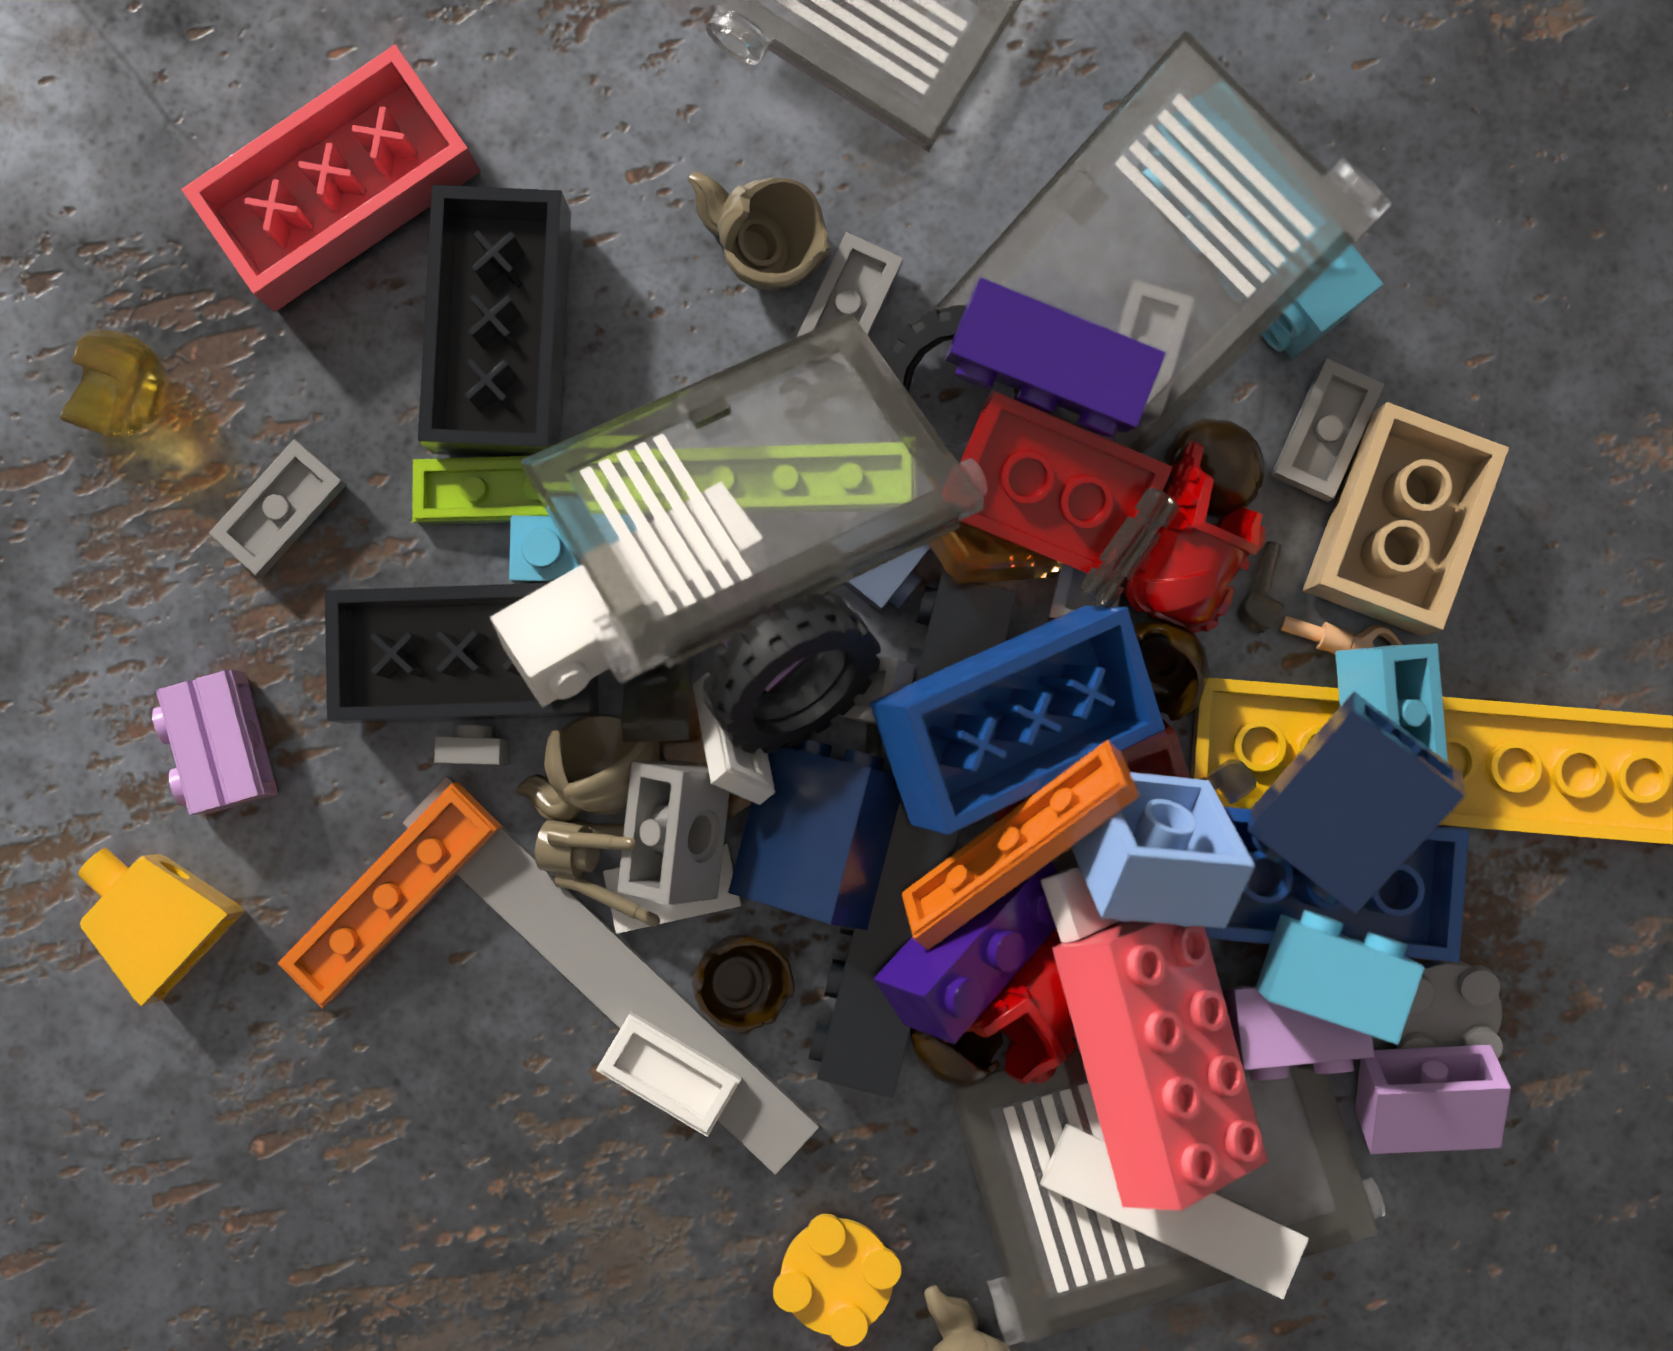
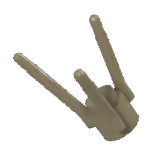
(576, 848)

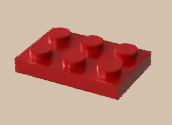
(1055, 482)

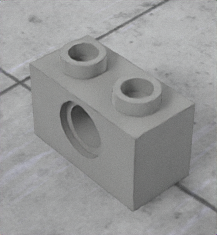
(677, 832)

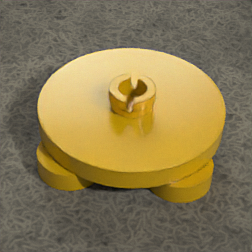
(837, 1278)

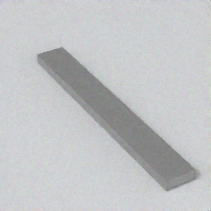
(624, 982)

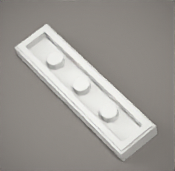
(1208, 1230)

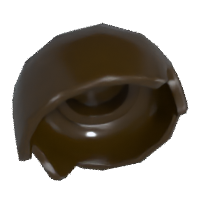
(1228, 457)
(1174, 665)
(742, 983)
(958, 1063)

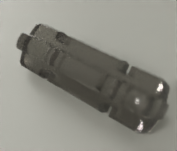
(1129, 547)

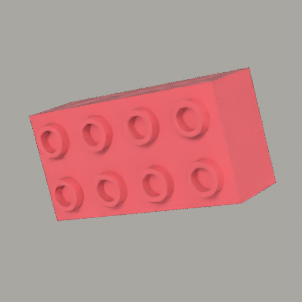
(331, 179)
(1160, 1062)

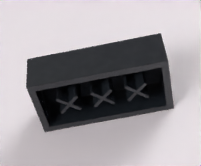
(494, 321)
(429, 657)

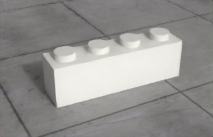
(553, 637)

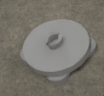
(1454, 1008)

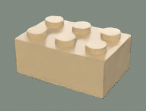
(1406, 520)

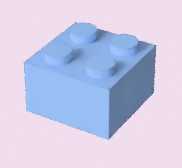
(1166, 856)

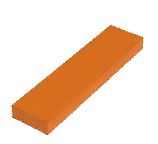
(1019, 844)
(390, 894)

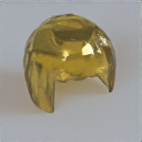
(119, 386)

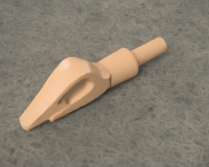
(1333, 638)

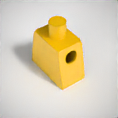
(152, 920)

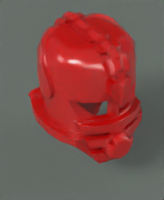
(1193, 560)
(1033, 1017)

